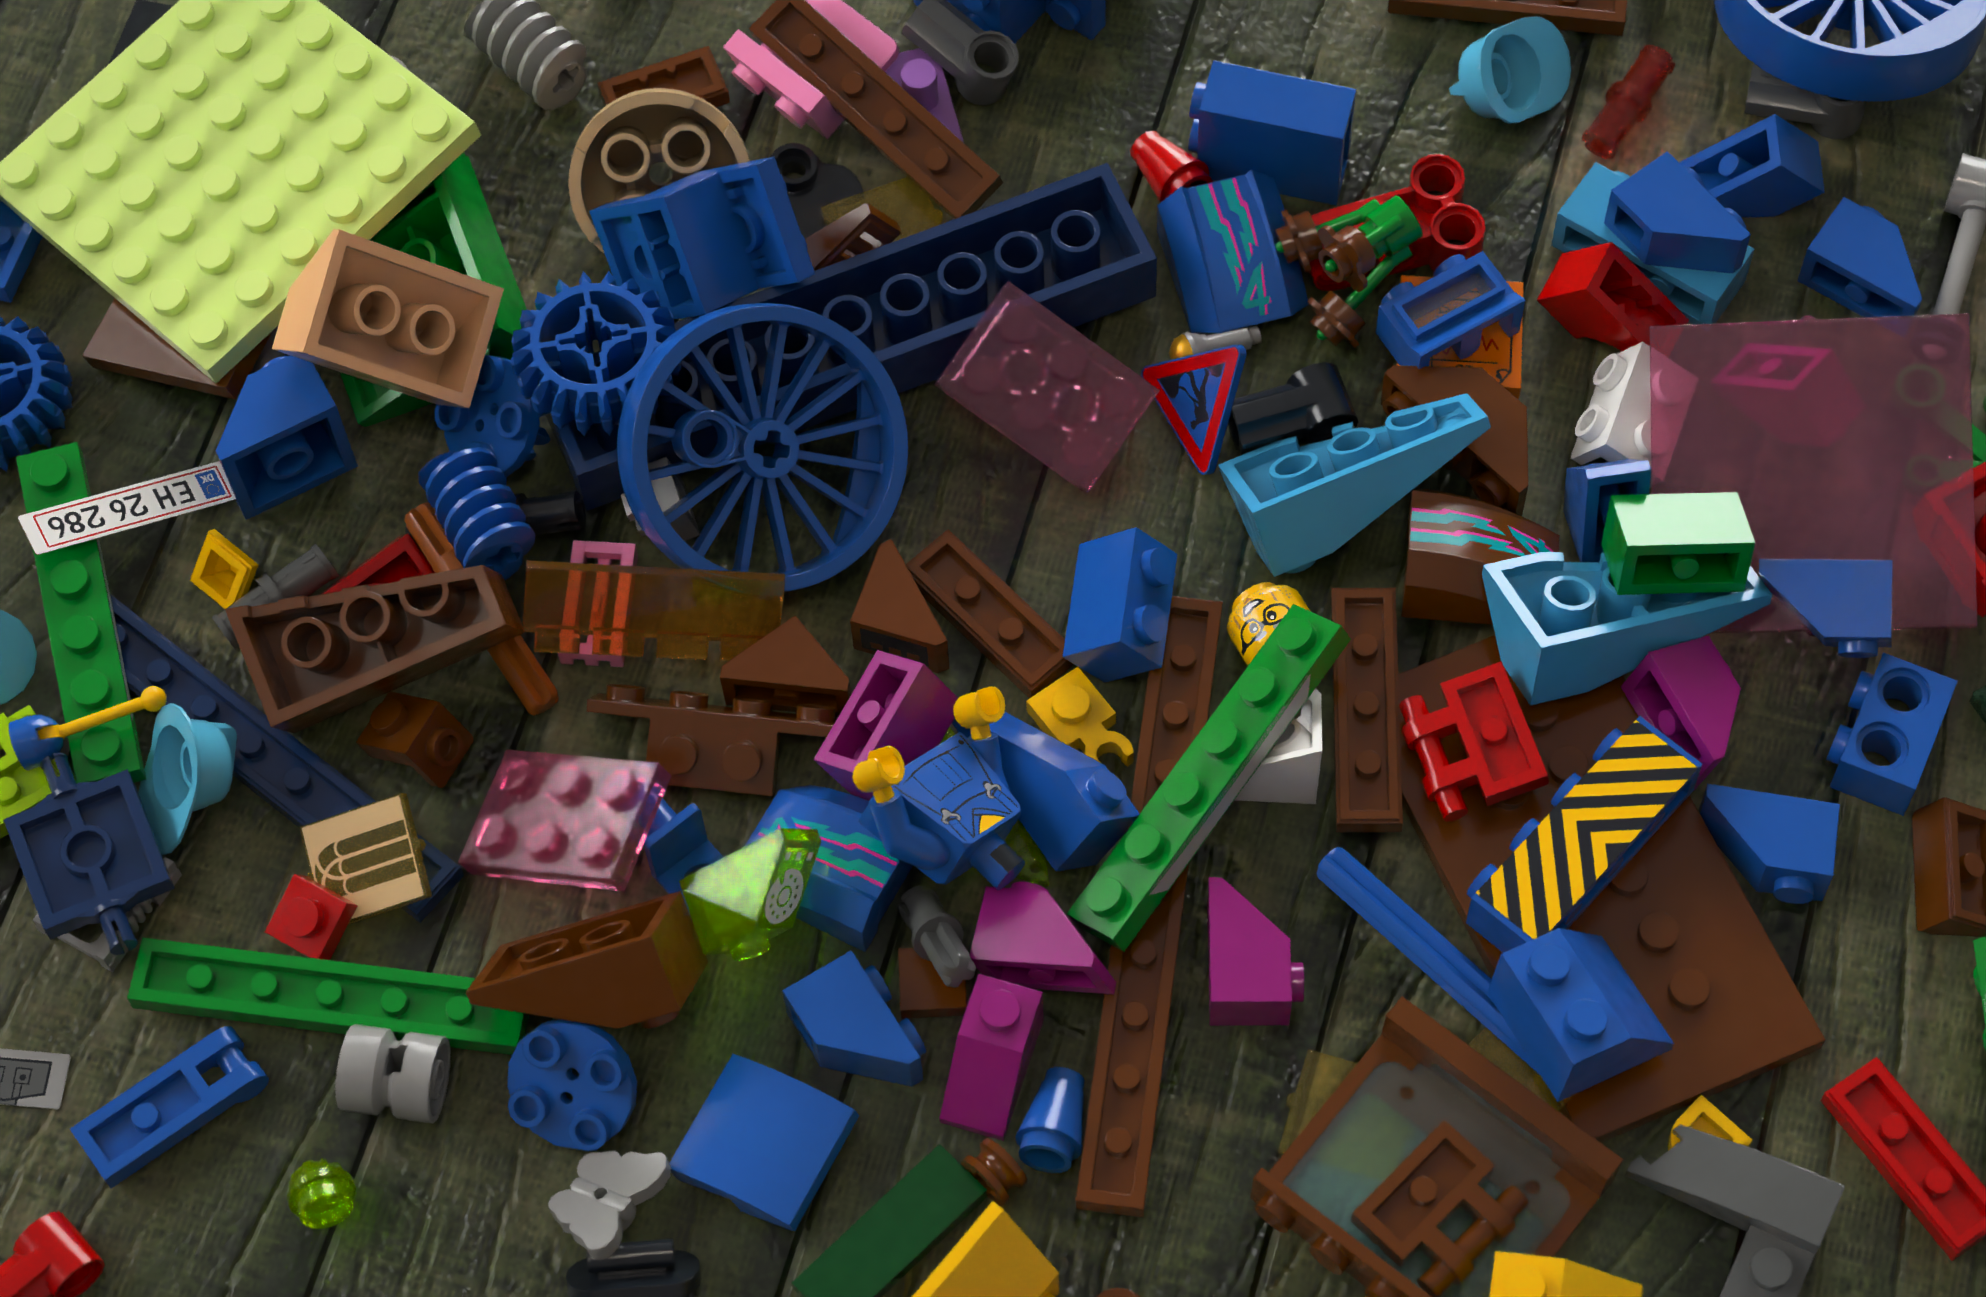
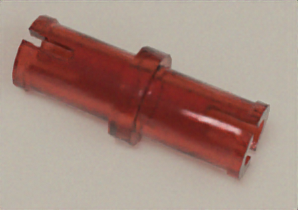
(1628, 101)

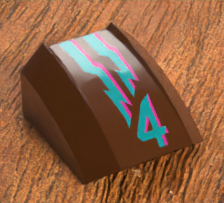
(1447, 550)

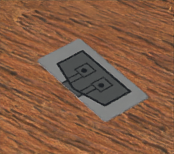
(32, 1078)

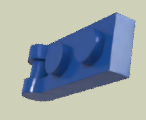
(168, 1106)

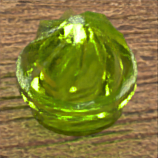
(321, 1193)

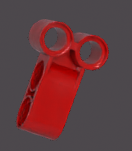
(1439, 217)

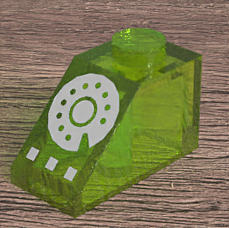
(751, 893)

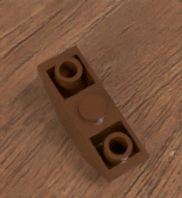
(1498, 458)

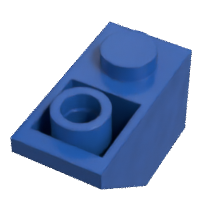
(1675, 221)
(849, 1025)

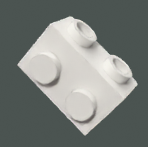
(1619, 411)

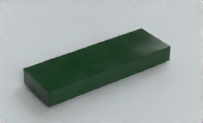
(895, 1231)

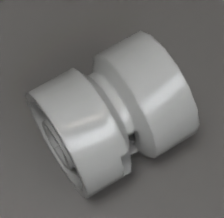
(371, 1078)

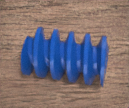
(477, 510)

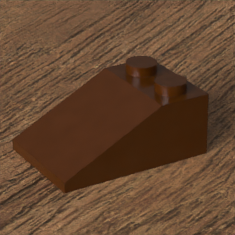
(600, 969)

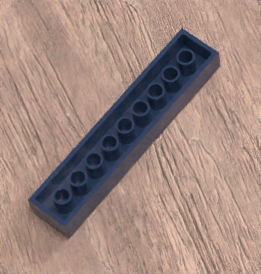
(912, 306)

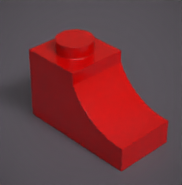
(1606, 298)

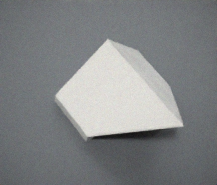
(1293, 763)

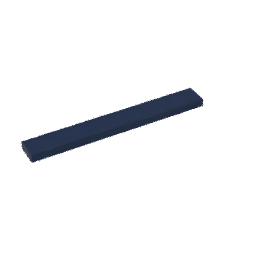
(265, 757)

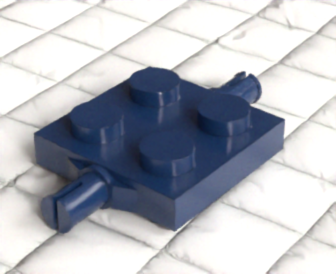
(88, 854)

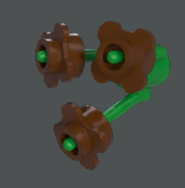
(1348, 256)

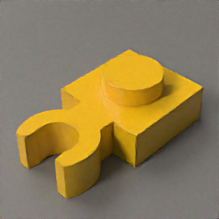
(1079, 717)

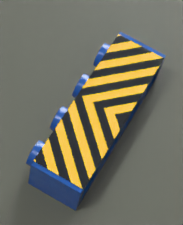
(1585, 839)

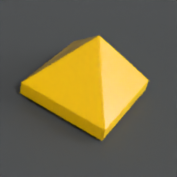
(223, 570)

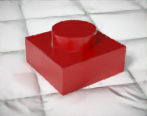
(311, 918)

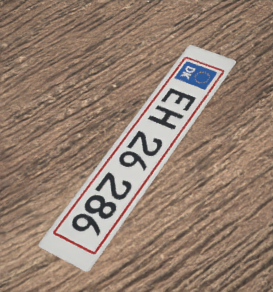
(126, 508)

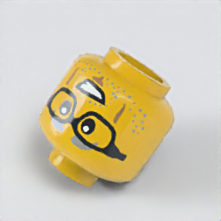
(1257, 615)

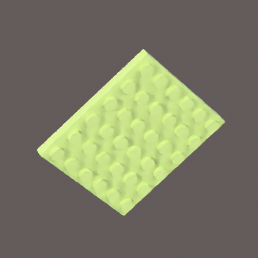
(224, 162)

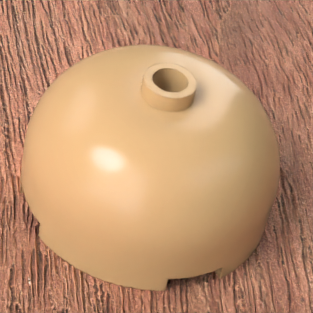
(635, 133)

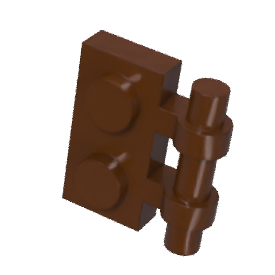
(1424, 1194)

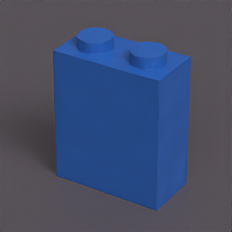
(1273, 126)

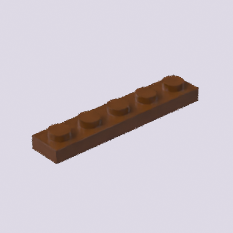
(877, 106)

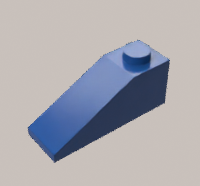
(1064, 796)

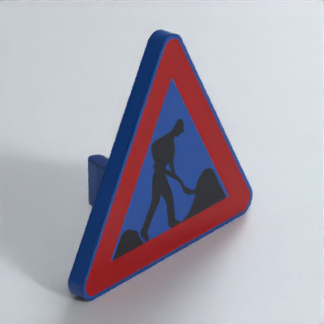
(1198, 399)

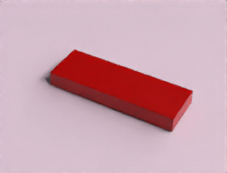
(1911, 1156)

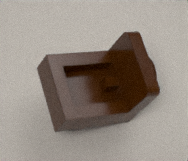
(416, 735)

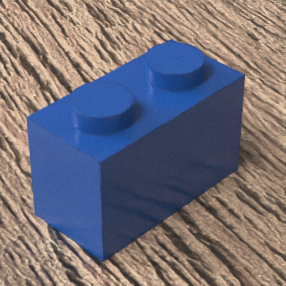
(1120, 605)

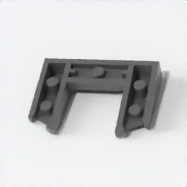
(1768, 1197)

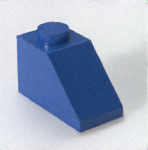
(1761, 169)
(1861, 264)
(1589, 495)
(1837, 600)
(1775, 840)

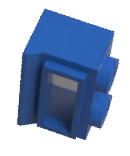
(1447, 311)

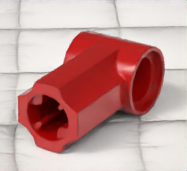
(50, 1261)

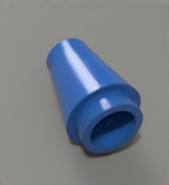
(1053, 1123)

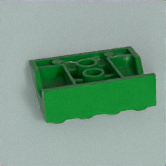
(454, 230)

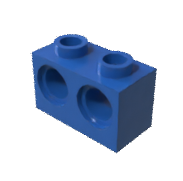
(1899, 736)

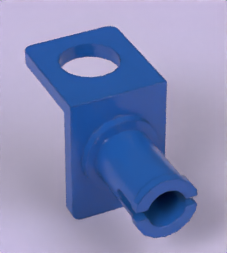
(678, 846)

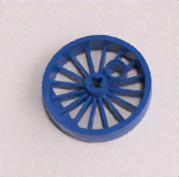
(1933, 50)
(876, 463)

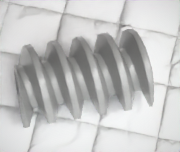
(529, 49)

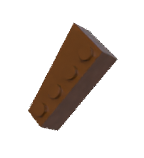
(364, 641)

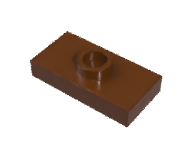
(690, 72)

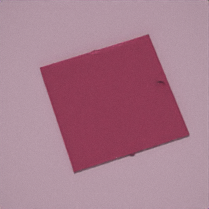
(1837, 445)

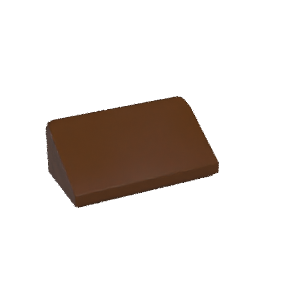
(1950, 868)

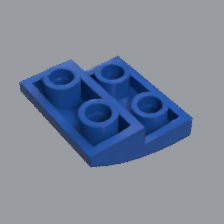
(763, 1142)

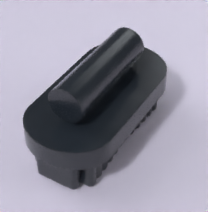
(637, 1270)

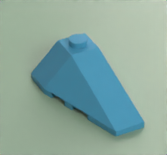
(1322, 494)
(1571, 632)

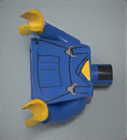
(948, 804)

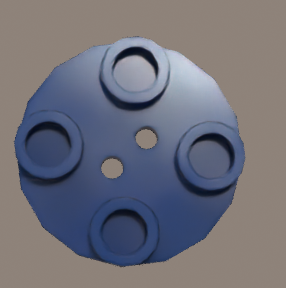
(496, 418)
(542, 1074)

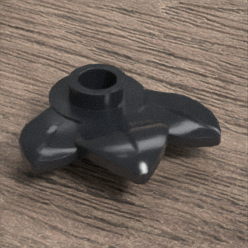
(817, 187)

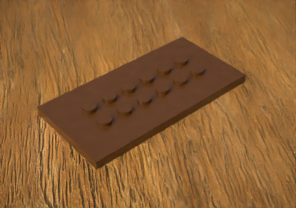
(1666, 916)

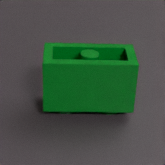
(1677, 543)

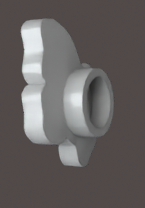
(606, 1197)

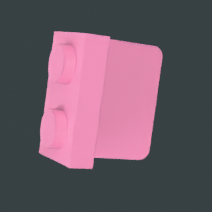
(796, 97)

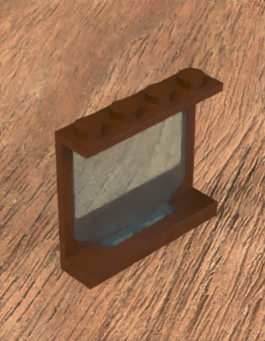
(1385, 1110)

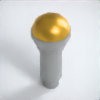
(1194, 343)

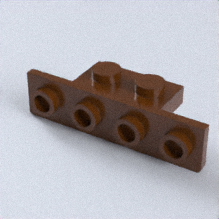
(714, 743)

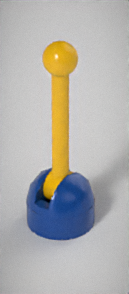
(42, 736)

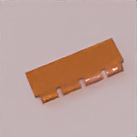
(638, 602)

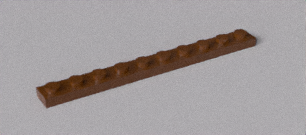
(1138, 1013)

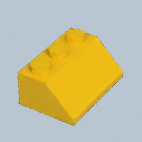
(993, 1262)

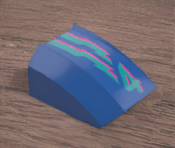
(1226, 256)
(852, 871)

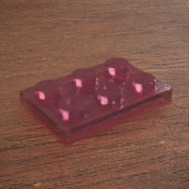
(1047, 387)
(565, 819)

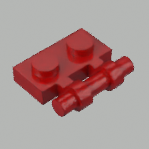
(1492, 733)

